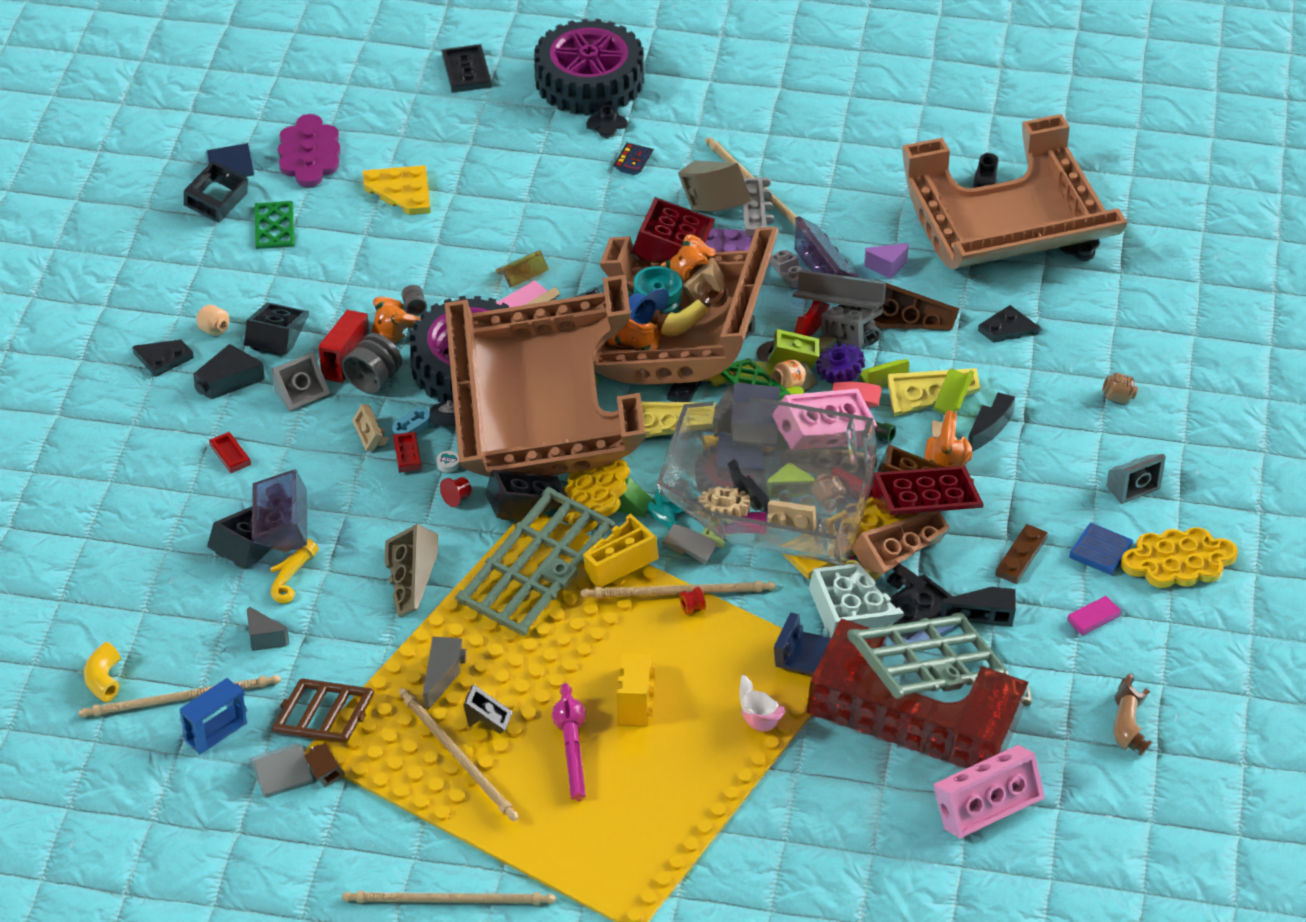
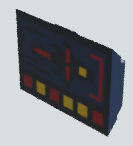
(632, 158)

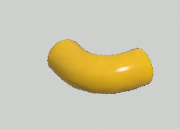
(97, 670)

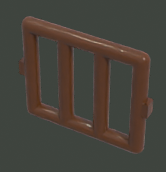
(324, 732)

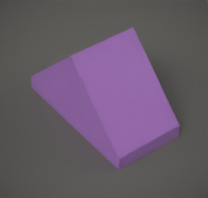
(886, 259)

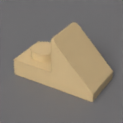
(709, 273)

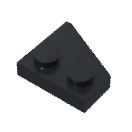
(1007, 325)
(163, 356)
(758, 498)

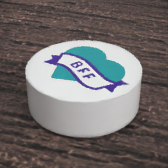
(447, 461)

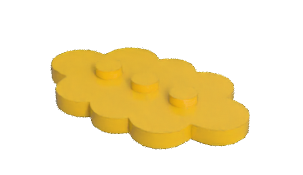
(597, 490)
(1179, 557)

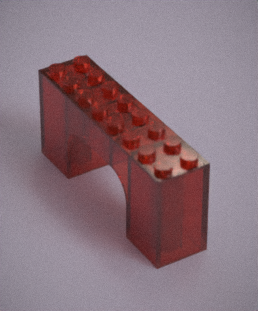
(957, 732)

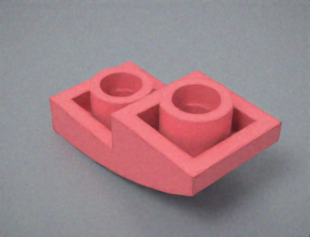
(870, 392)

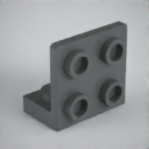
(847, 323)

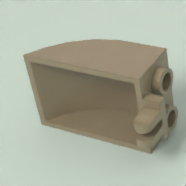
(714, 185)

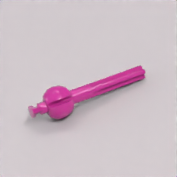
(569, 716)

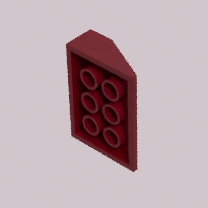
(666, 228)
(925, 490)

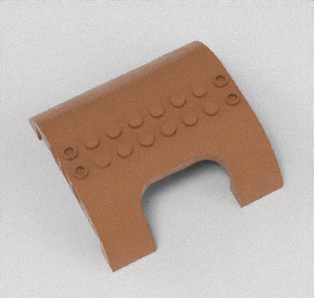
(1011, 218)
(713, 340)
(531, 388)

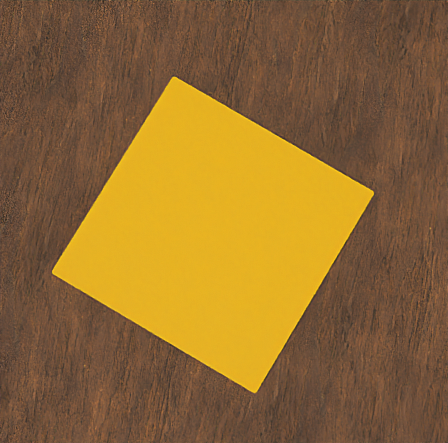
(649, 789)

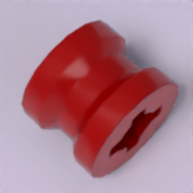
(692, 600)

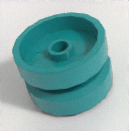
(660, 277)

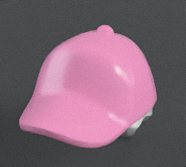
(758, 707)

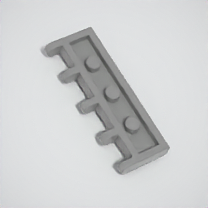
(754, 211)

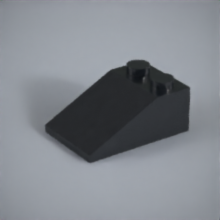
(274, 328)
(517, 493)
(233, 539)

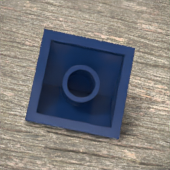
(232, 157)

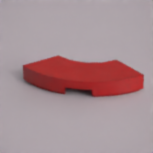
(811, 321)

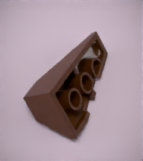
(914, 311)
(899, 460)

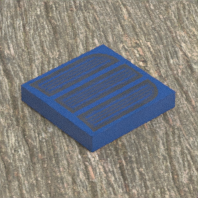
(1100, 548)

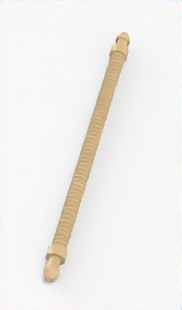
(716, 147)
(599, 592)
(98, 710)
(504, 806)
(362, 896)

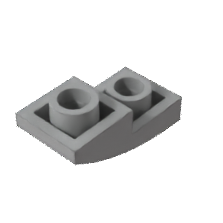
(786, 266)
(691, 542)

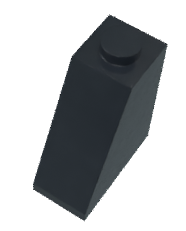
(228, 372)

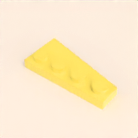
(920, 389)
(661, 417)

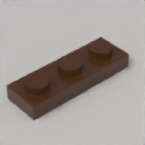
(1021, 554)

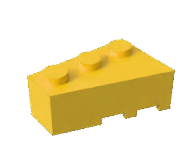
(620, 553)
(635, 689)

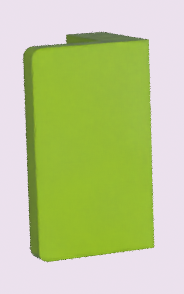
(794, 347)
(878, 374)
(953, 391)

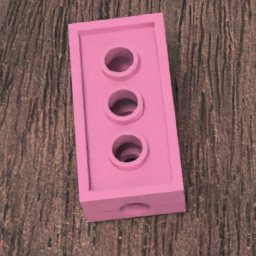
(843, 401)
(989, 791)

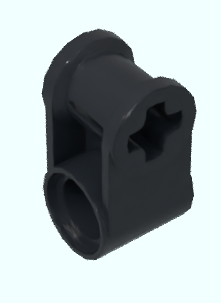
(986, 171)

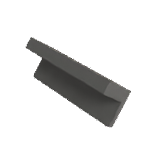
(840, 289)

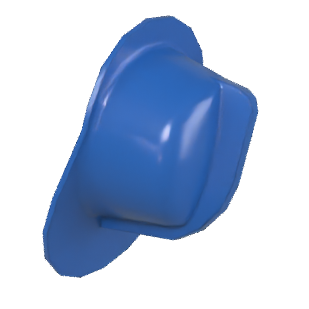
(644, 306)

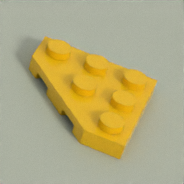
(400, 187)

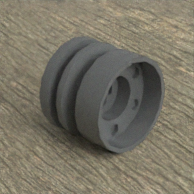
(371, 363)

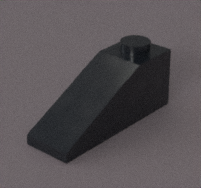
(983, 606)

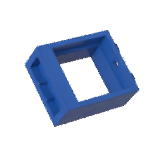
(206, 735)

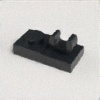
(904, 576)

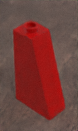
(340, 341)

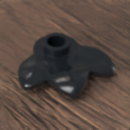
(607, 121)
(1082, 251)

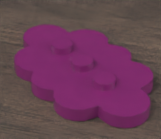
(309, 150)

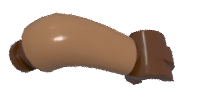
(1125, 728)

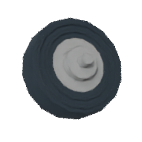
(443, 414)

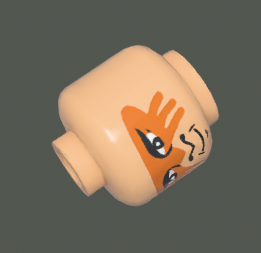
(789, 373)

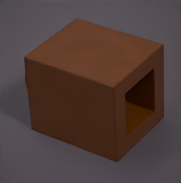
(324, 764)

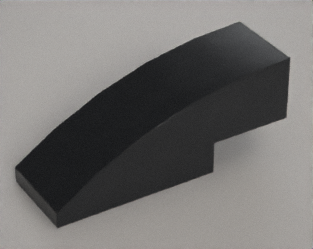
(991, 420)

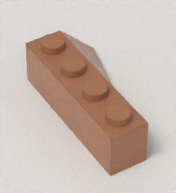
(893, 543)

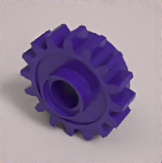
(840, 363)

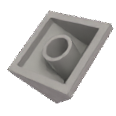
(299, 381)
(281, 769)

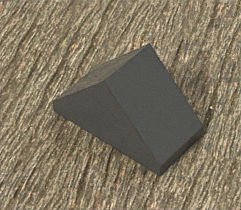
(265, 632)

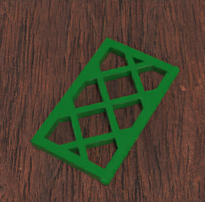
(274, 242)
(756, 371)

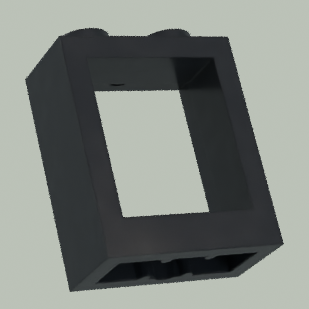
(209, 206)

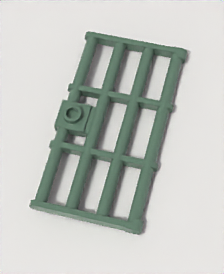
(551, 569)
(945, 672)

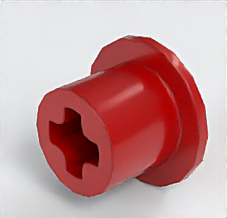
(455, 490)

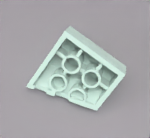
(850, 595)

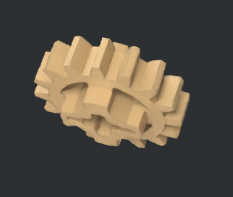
(726, 501)

